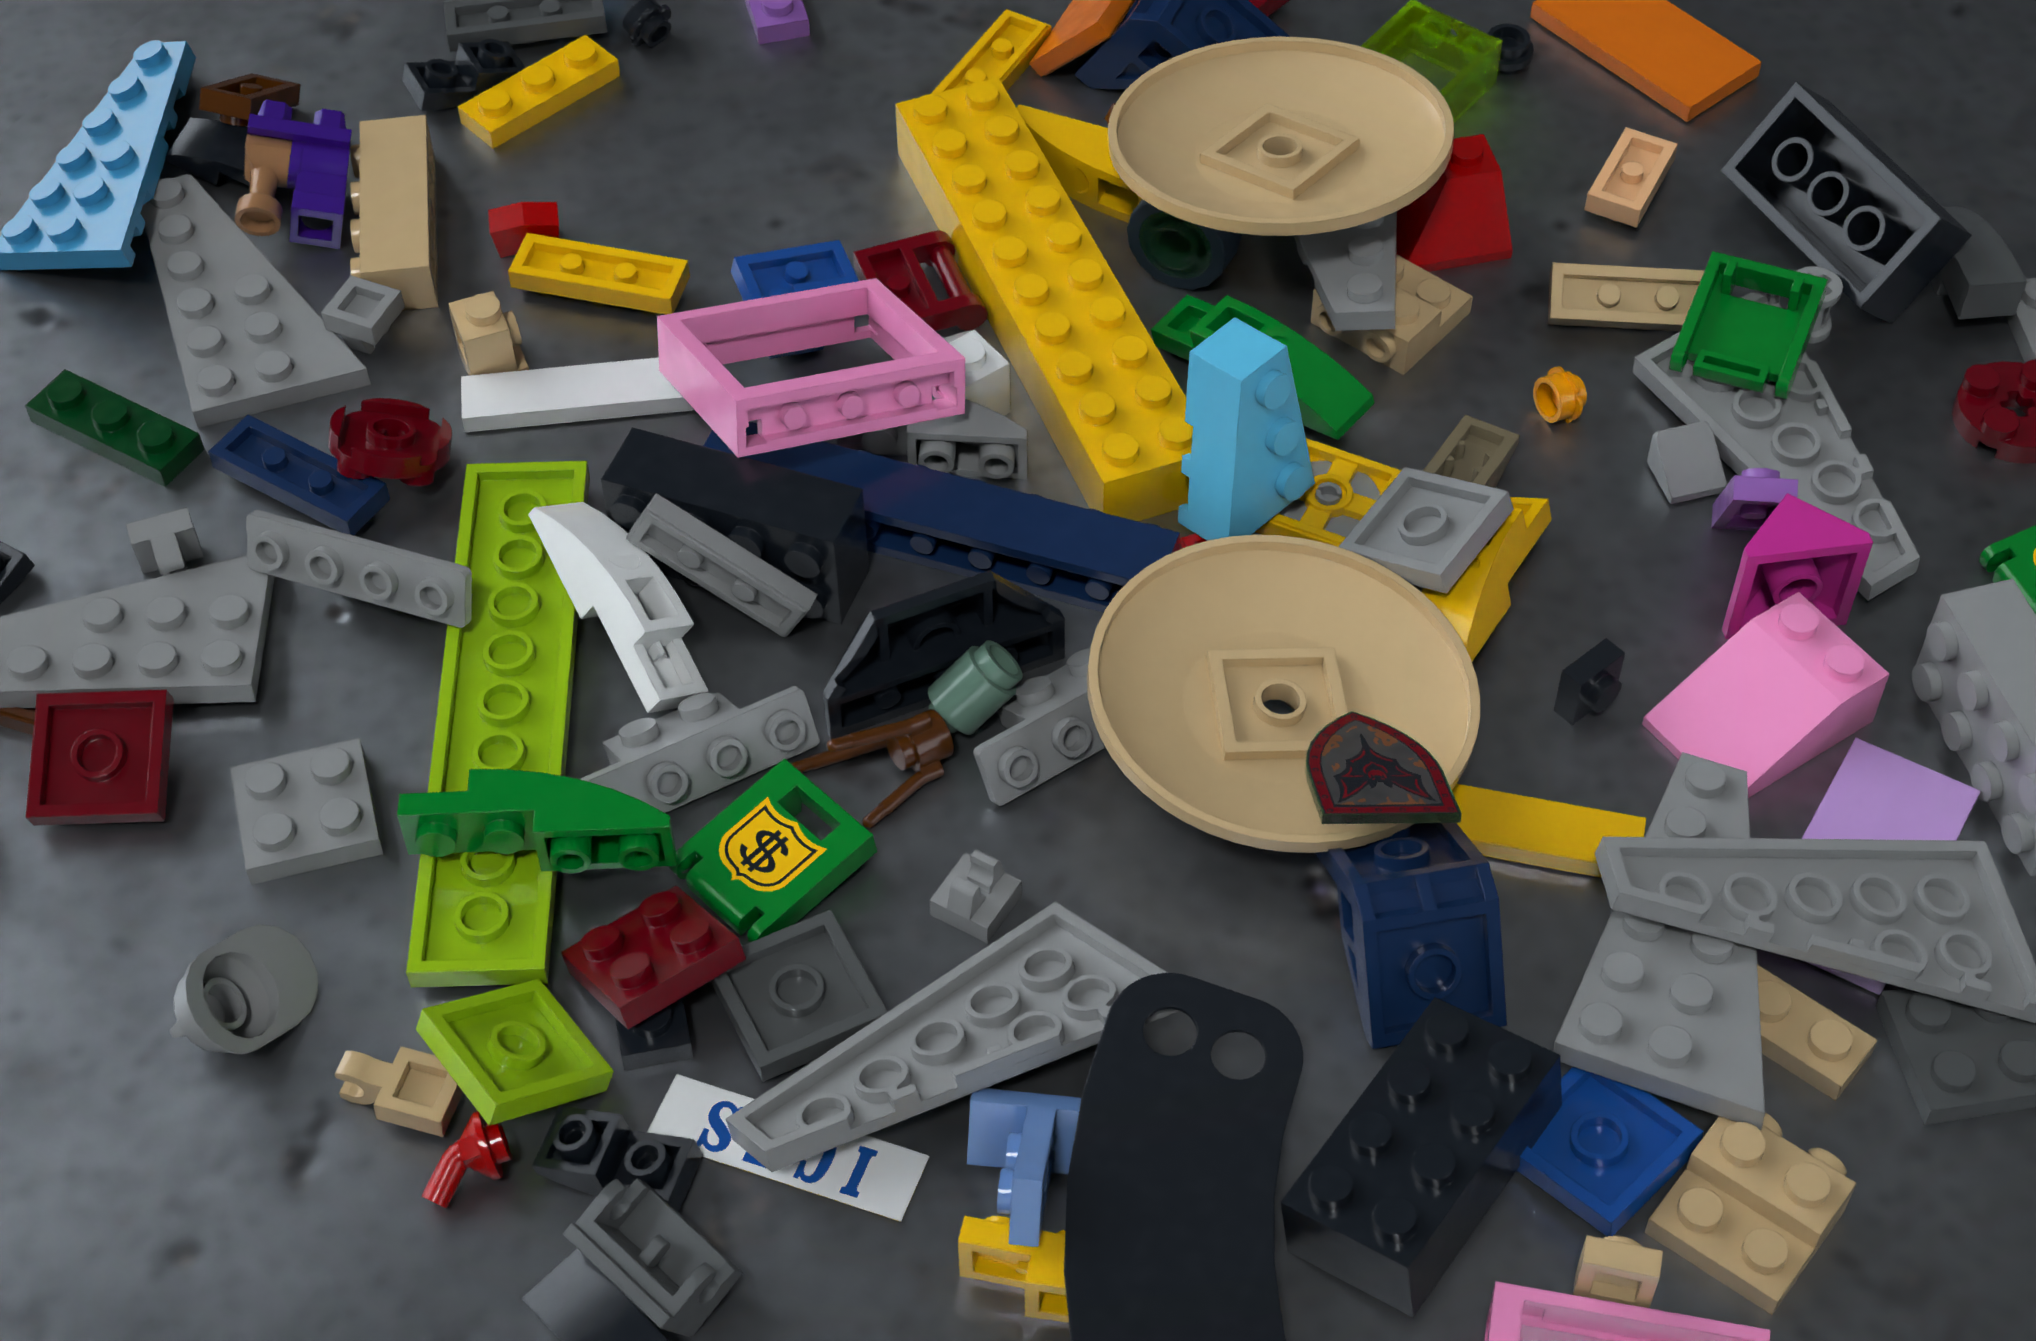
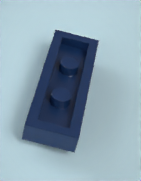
(297, 475)

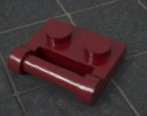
(899, 270)

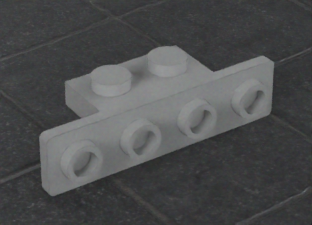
(359, 568)
(1045, 734)
(705, 747)

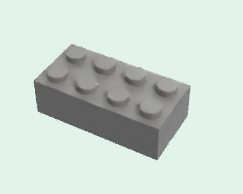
(1982, 690)

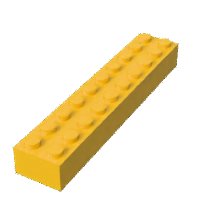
(1050, 298)

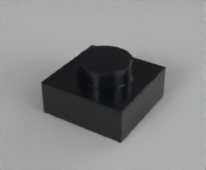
(1590, 682)
(656, 1039)

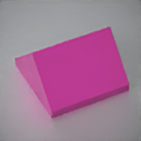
(1802, 553)

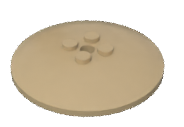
(1280, 136)
(1262, 619)

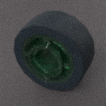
(1178, 250)

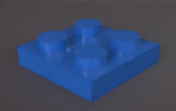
(1608, 1149)

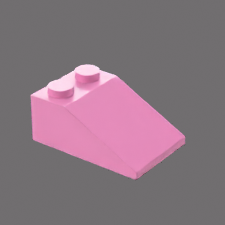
(1772, 695)

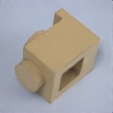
(486, 336)

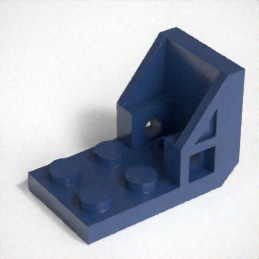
(1177, 28)
(1419, 927)

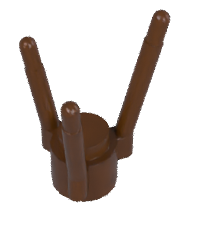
(911, 743)

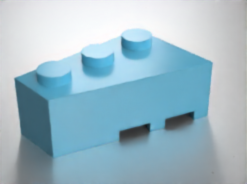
(1246, 434)

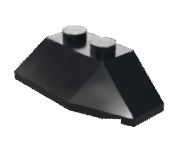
(915, 640)

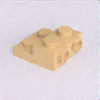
(1424, 315)
(1752, 1208)

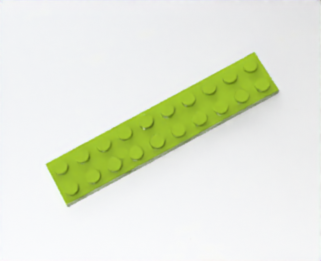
(499, 708)

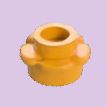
(1559, 395)

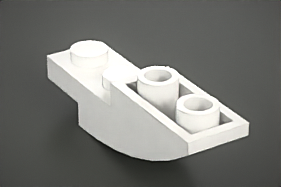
(629, 595)

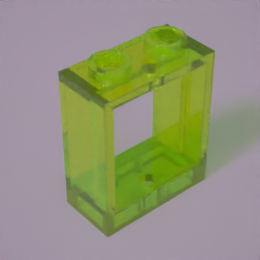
(1428, 35)

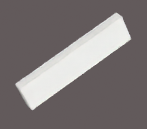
(567, 395)

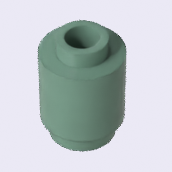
(975, 687)

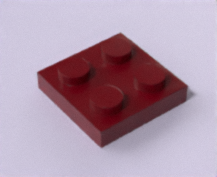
(100, 757)
(652, 956)

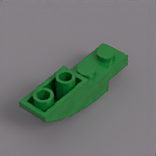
(1326, 392)
(560, 817)

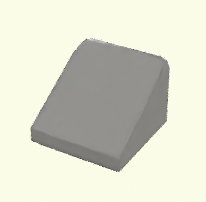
(1686, 462)

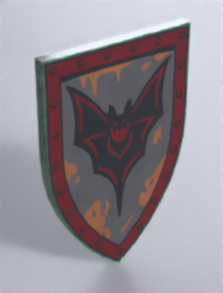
(1375, 776)

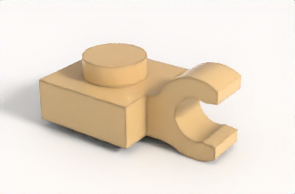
(407, 1093)
(1618, 1271)

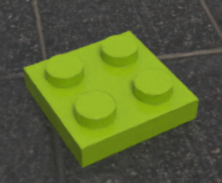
(514, 1051)

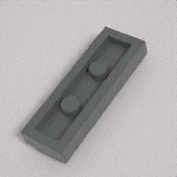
(521, 20)

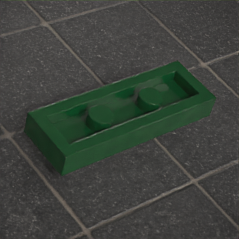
(115, 427)

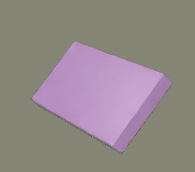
(1889, 799)

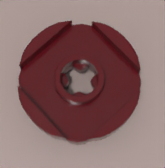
(1981, 410)
(389, 441)

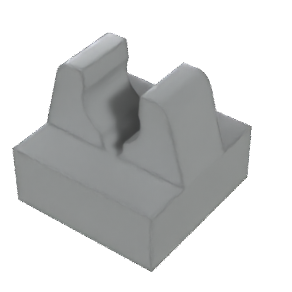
(362, 312)
(165, 542)
(976, 896)

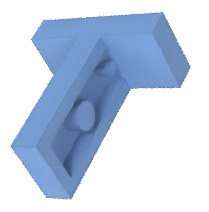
(1031, 1140)

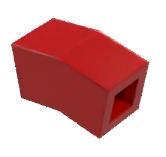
(513, 221)

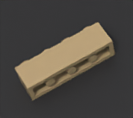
(396, 208)

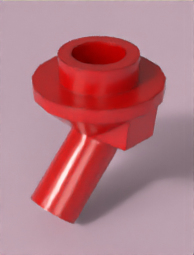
(479, 1149)

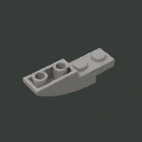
(962, 445)

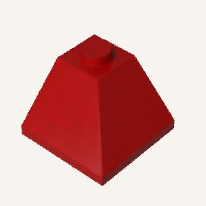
(1461, 215)

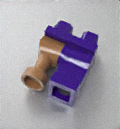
(296, 157)

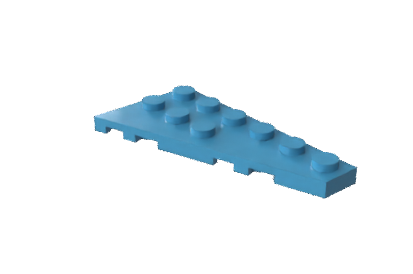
(109, 170)

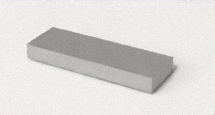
(721, 566)

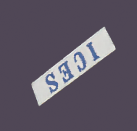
(857, 1173)

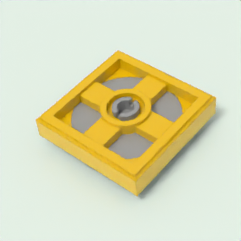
(1337, 501)

